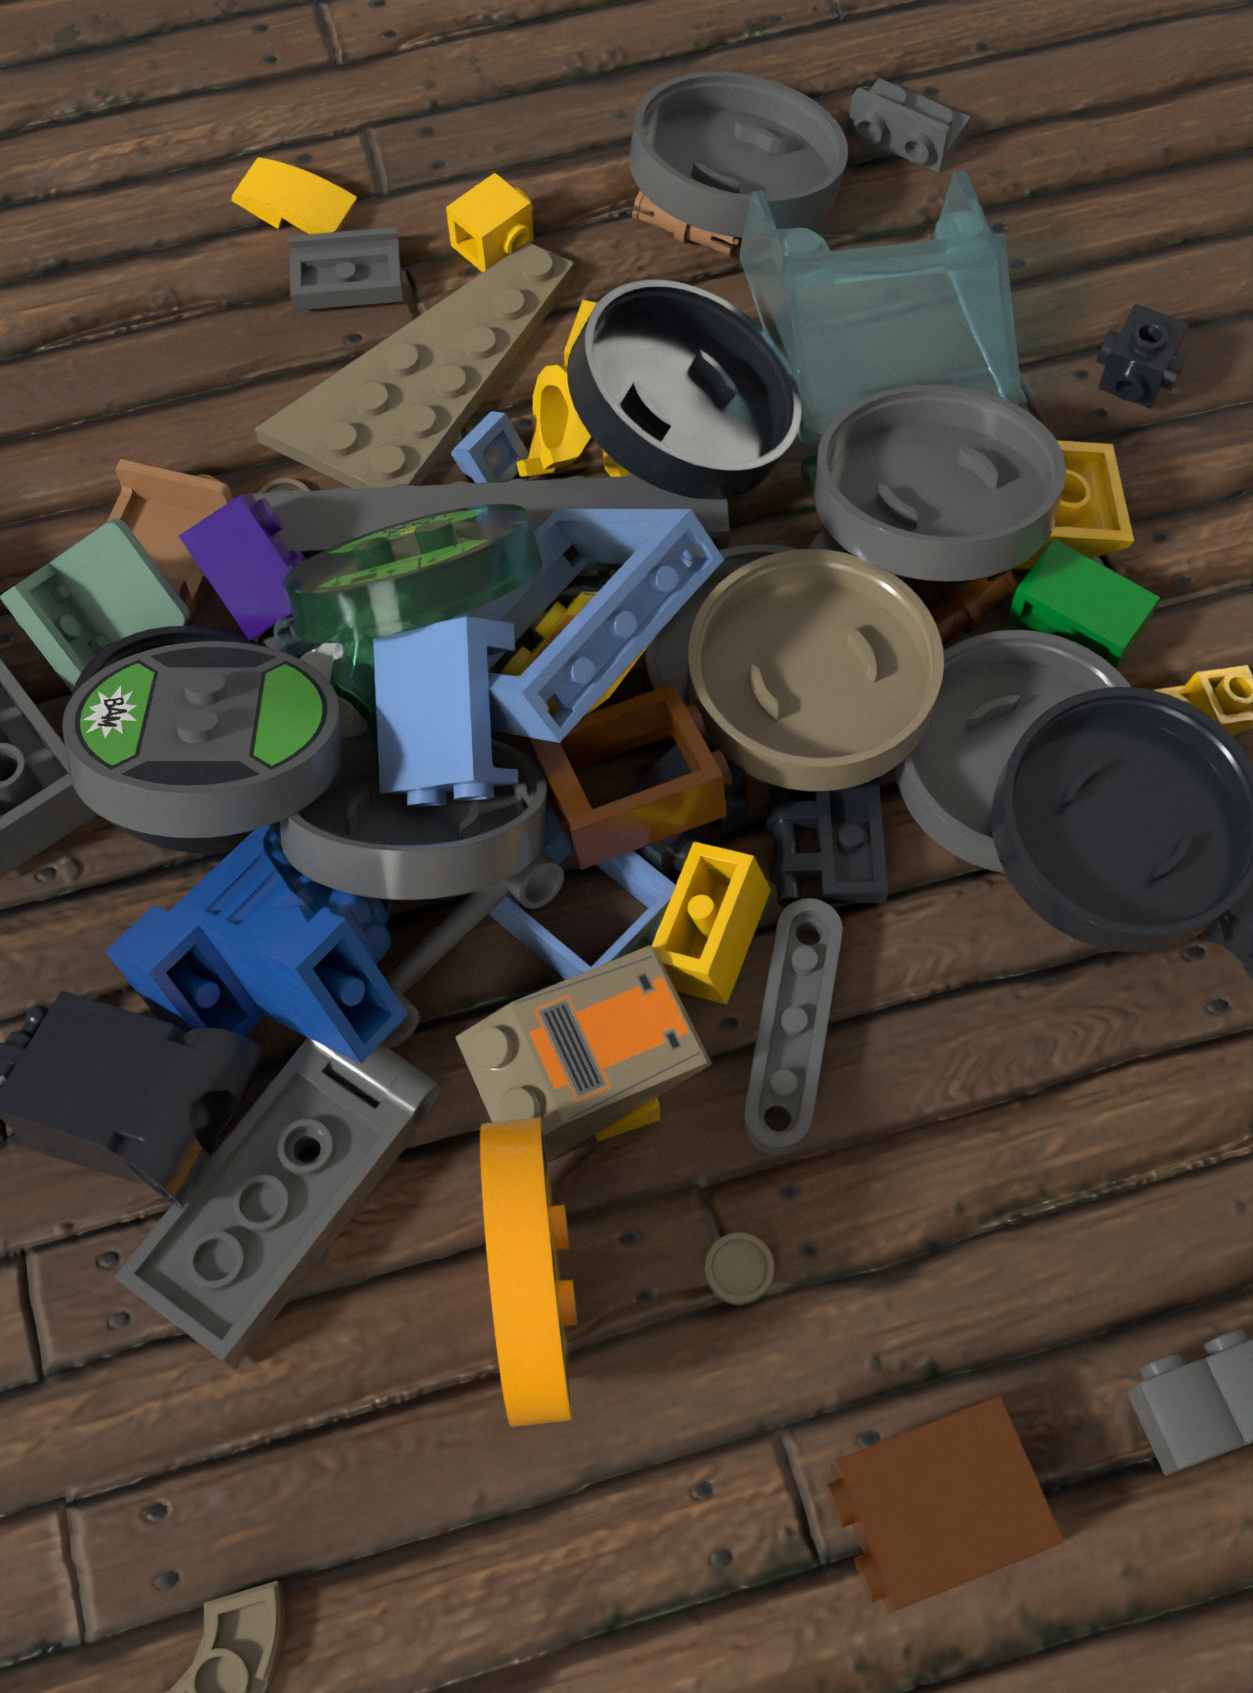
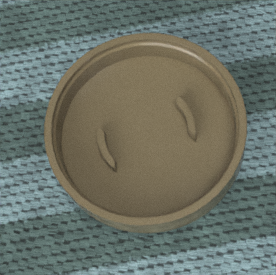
(814, 669)

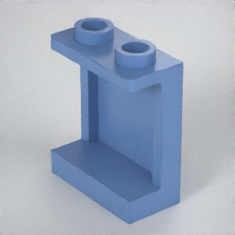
(438, 711)

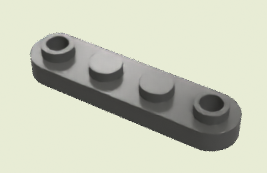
(793, 1026)

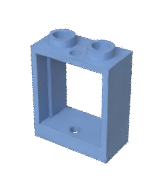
(627, 870)

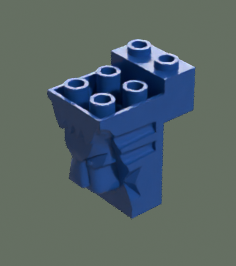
(266, 945)

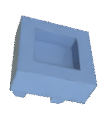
(491, 450)

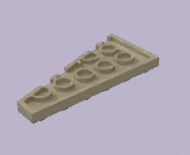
(415, 391)

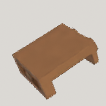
(158, 509)

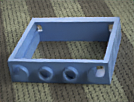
(613, 624)

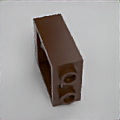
(649, 814)

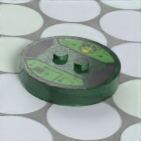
(413, 573)

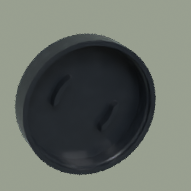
(683, 389)
(1126, 819)

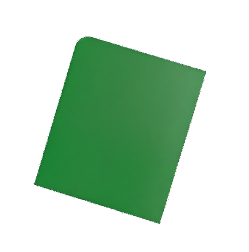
(1082, 603)

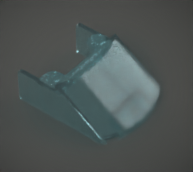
(885, 312)

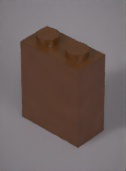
(941, 1505)

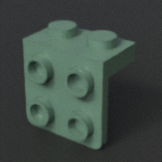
(93, 598)

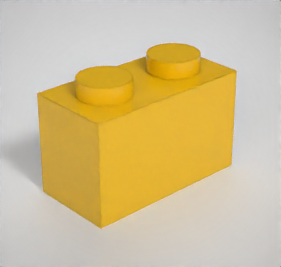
(711, 921)

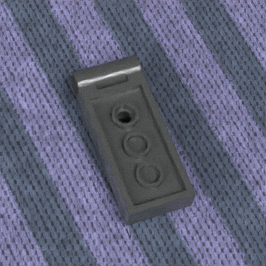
(265, 1216)

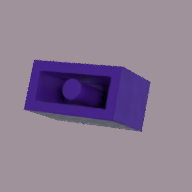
(245, 561)

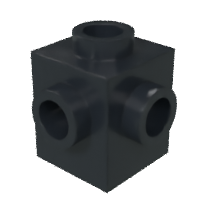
(1139, 368)

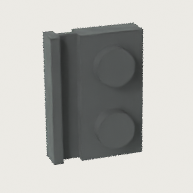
(345, 268)

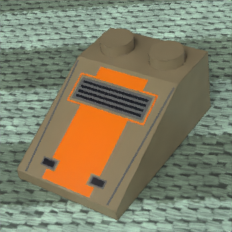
(585, 1050)

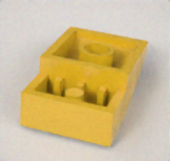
(1092, 503)

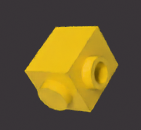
(490, 222)

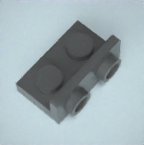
(907, 124)

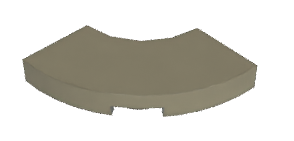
(238, 1643)

